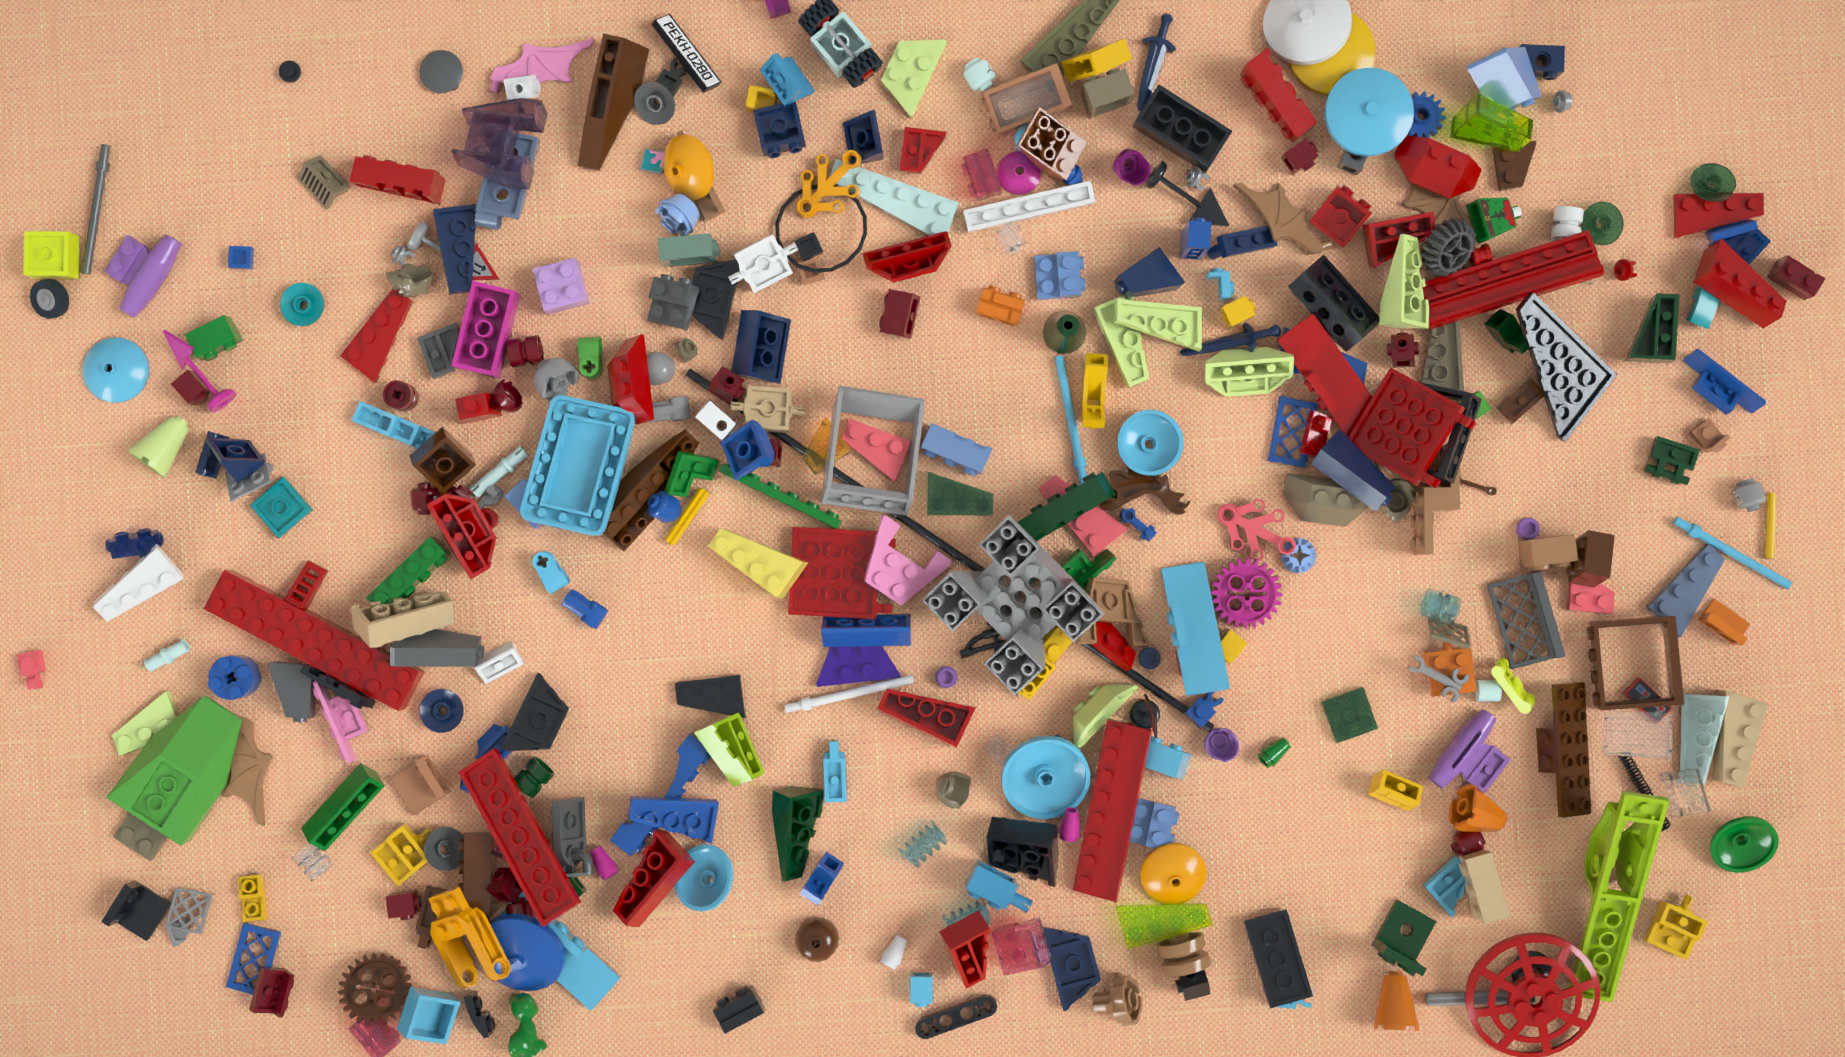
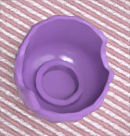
(1222, 744)

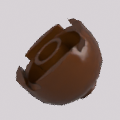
(819, 929)

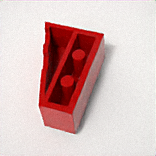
(1383, 236)

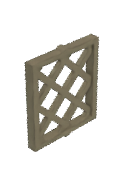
(1455, 627)

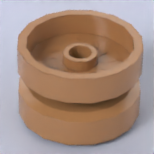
(1183, 954)

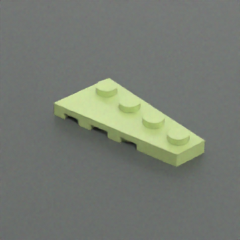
(1166, 321)
(1123, 343)

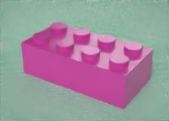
(486, 329)

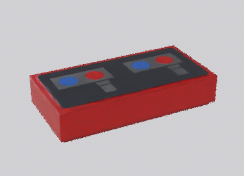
(1640, 690)

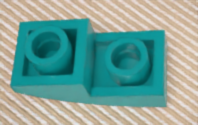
(1703, 308)

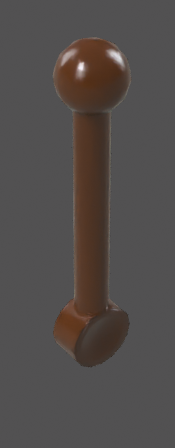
(1490, 491)

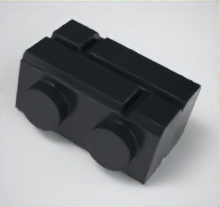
(738, 1009)

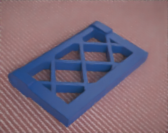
(1275, 436)
(242, 944)

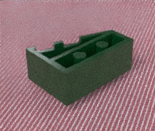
(1657, 332)

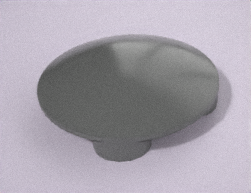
(441, 71)

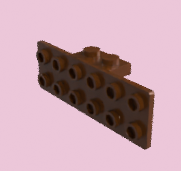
(1565, 749)

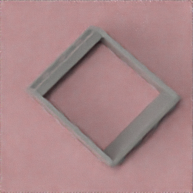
(881, 406)

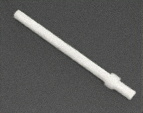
(808, 703)

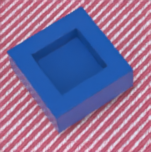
(240, 257)

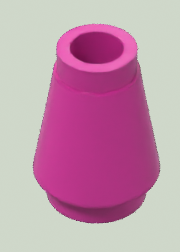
(1069, 827)
(603, 863)

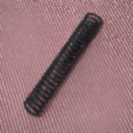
(1641, 790)

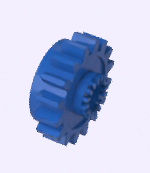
(1431, 113)

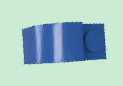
(821, 878)

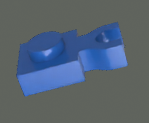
(1202, 710)

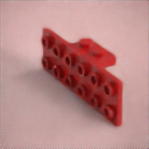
(1326, 372)

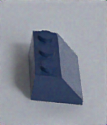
(761, 346)

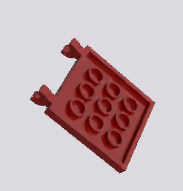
(1407, 426)
(834, 574)

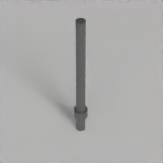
(102, 166)

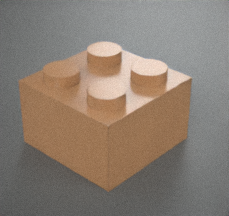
(1554, 550)

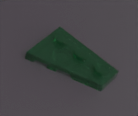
(956, 499)

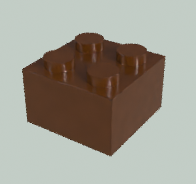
(442, 460)
(1594, 559)

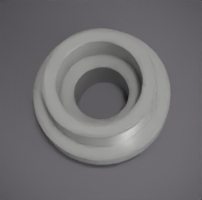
(1562, 101)

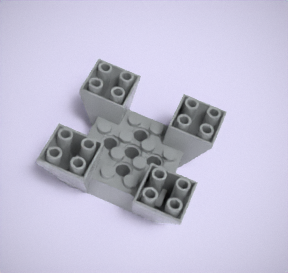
(1022, 626)

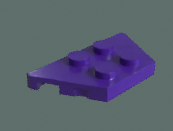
(856, 665)

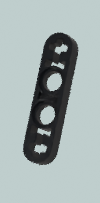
(957, 1019)

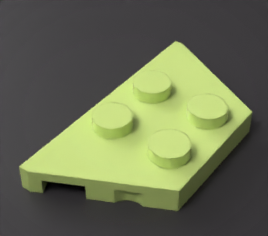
(912, 70)

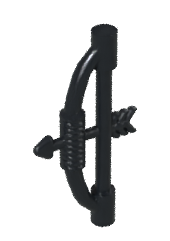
(969, 651)

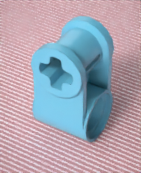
(552, 575)

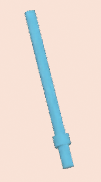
(1079, 461)
(1696, 532)

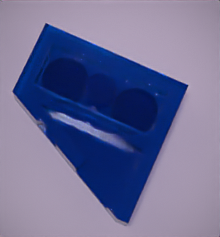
(1748, 244)

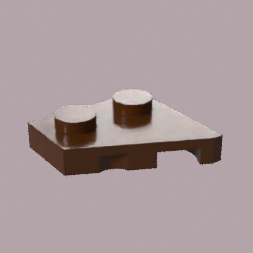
(1512, 166)

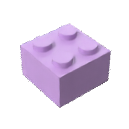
(561, 286)

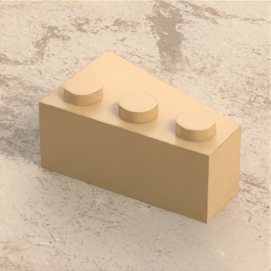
(1483, 887)

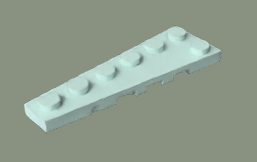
(908, 203)

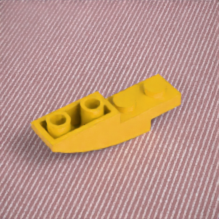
(1055, 644)

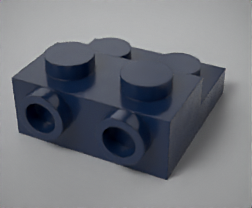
(779, 129)

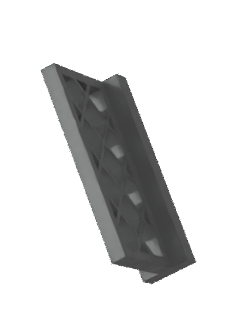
(1545, 615)

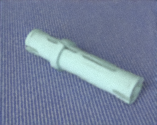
(499, 471)

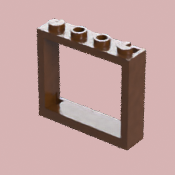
(1672, 662)

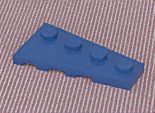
(682, 815)

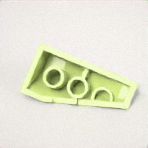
(1403, 296)

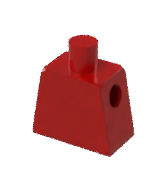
(476, 408)

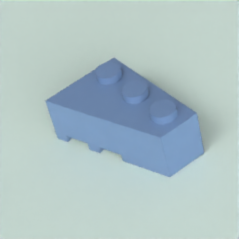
(955, 450)

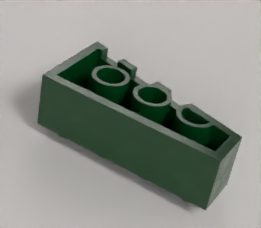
(1067, 507)

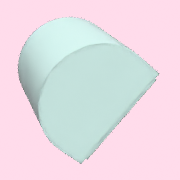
(1487, 690)

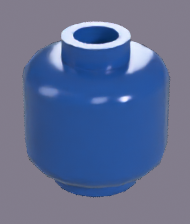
(664, 507)

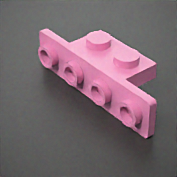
(344, 719)

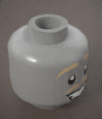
(1749, 495)

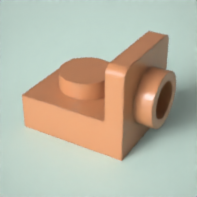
(1709, 436)

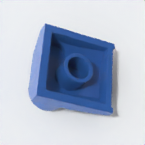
(748, 449)

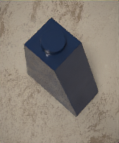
(1149, 276)

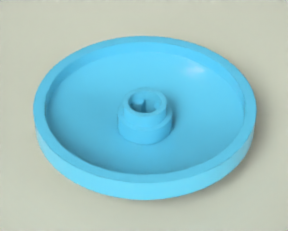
(1369, 112)
(1045, 777)

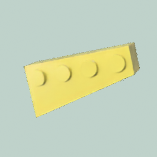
(761, 563)

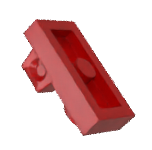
(1315, 433)

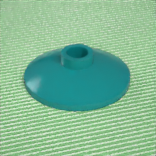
(292, 302)

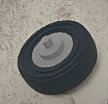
(49, 298)

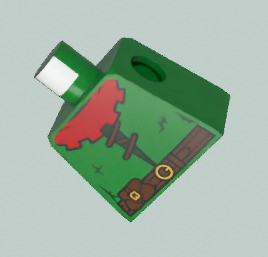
(1492, 217)

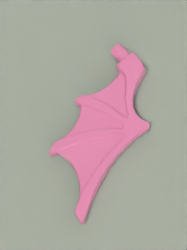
(545, 62)

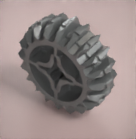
(1448, 247)

